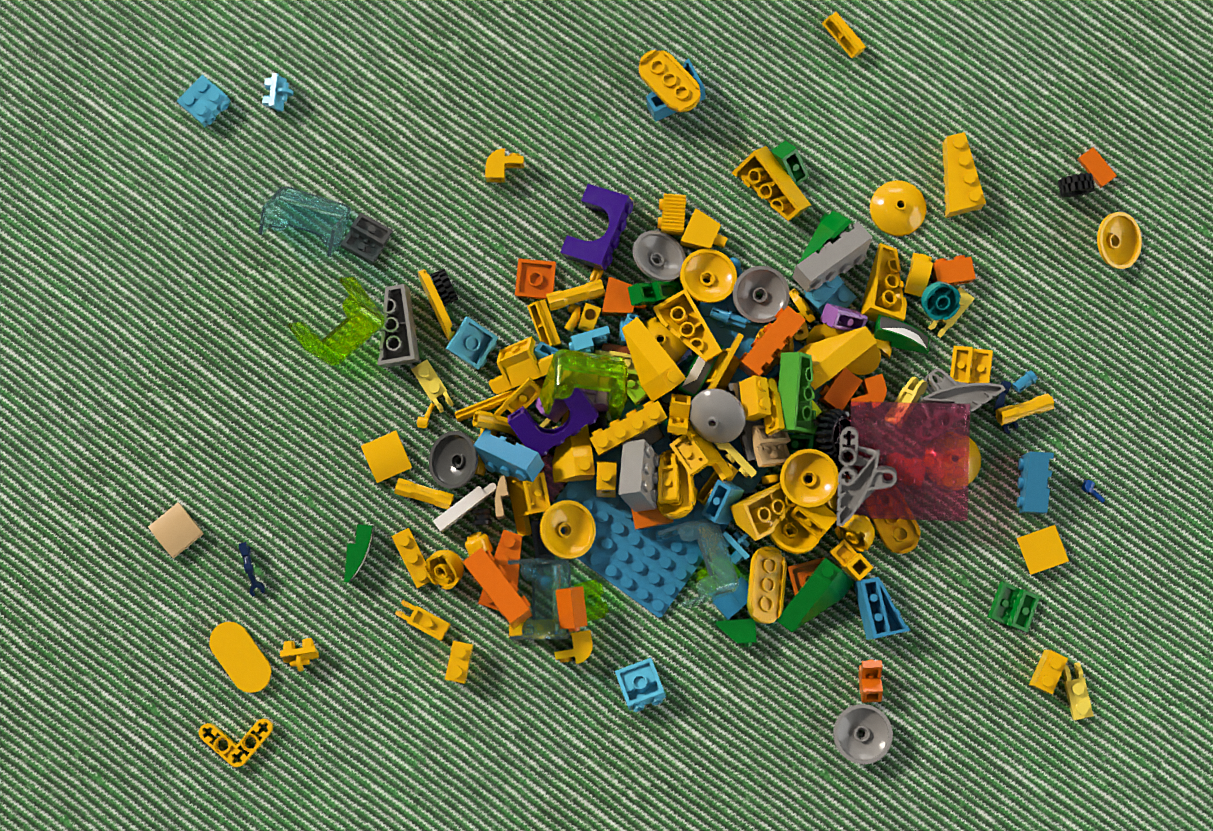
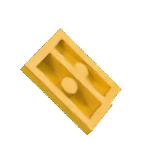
(971, 365)
(386, 456)
(1042, 549)

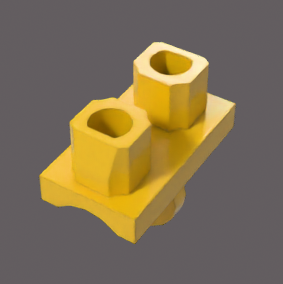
(299, 656)

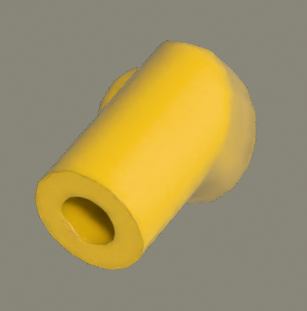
(575, 317)

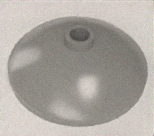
(658, 255)
(771, 286)
(721, 408)
(876, 736)

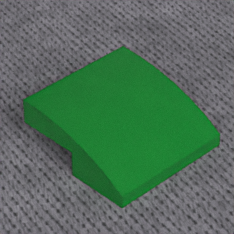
(1013, 606)

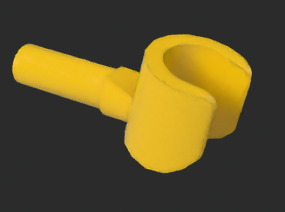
(423, 422)

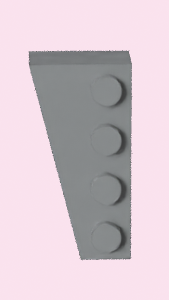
(833, 258)
(398, 337)

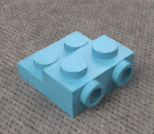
(204, 101)
(829, 292)
(585, 341)
(472, 343)
(640, 685)

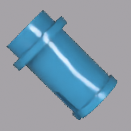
(1025, 381)

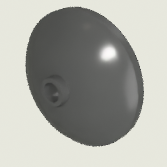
(446, 458)

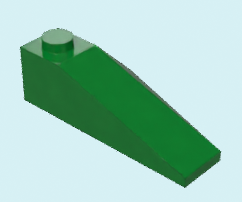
(827, 231)
(819, 592)

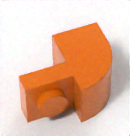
(874, 389)
(870, 681)

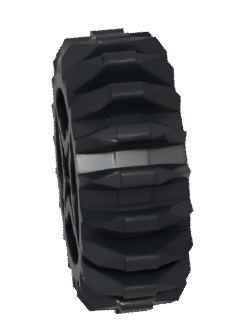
(829, 432)

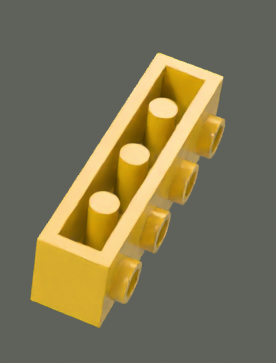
(628, 428)

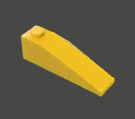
(884, 287)
(686, 323)
(837, 352)
(653, 365)
(573, 457)
(761, 511)

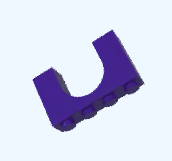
(600, 251)
(541, 439)

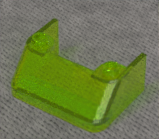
(361, 324)
(586, 371)

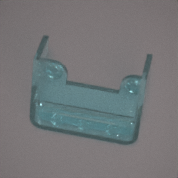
(307, 213)
(722, 574)
(546, 578)

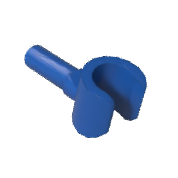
(1088, 486)

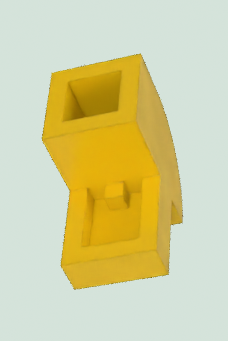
(498, 162)
(919, 274)
(678, 414)
(850, 560)
(582, 648)

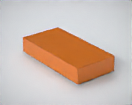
(1096, 165)

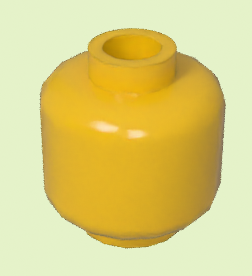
(476, 541)

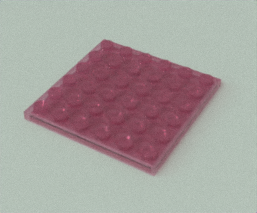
(928, 452)

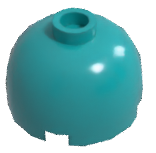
(940, 300)

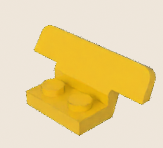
(518, 364)
(724, 366)
(697, 453)
(527, 499)

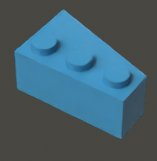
(658, 108)
(508, 458)
(1034, 482)
(877, 610)

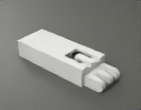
(464, 506)

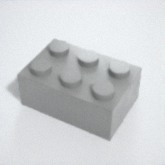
(639, 475)

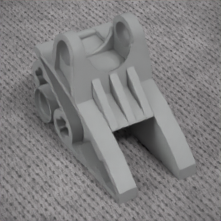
(952, 391)
(862, 483)

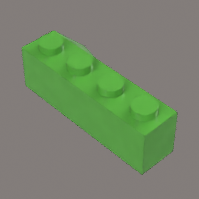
(796, 392)

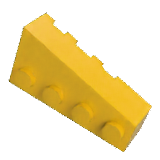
(961, 179)

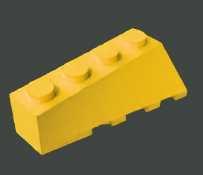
(772, 183)

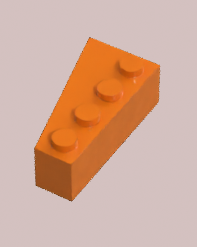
(774, 340)
(508, 549)
(498, 588)

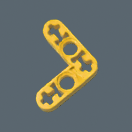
(234, 748)

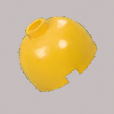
(857, 532)
(444, 568)

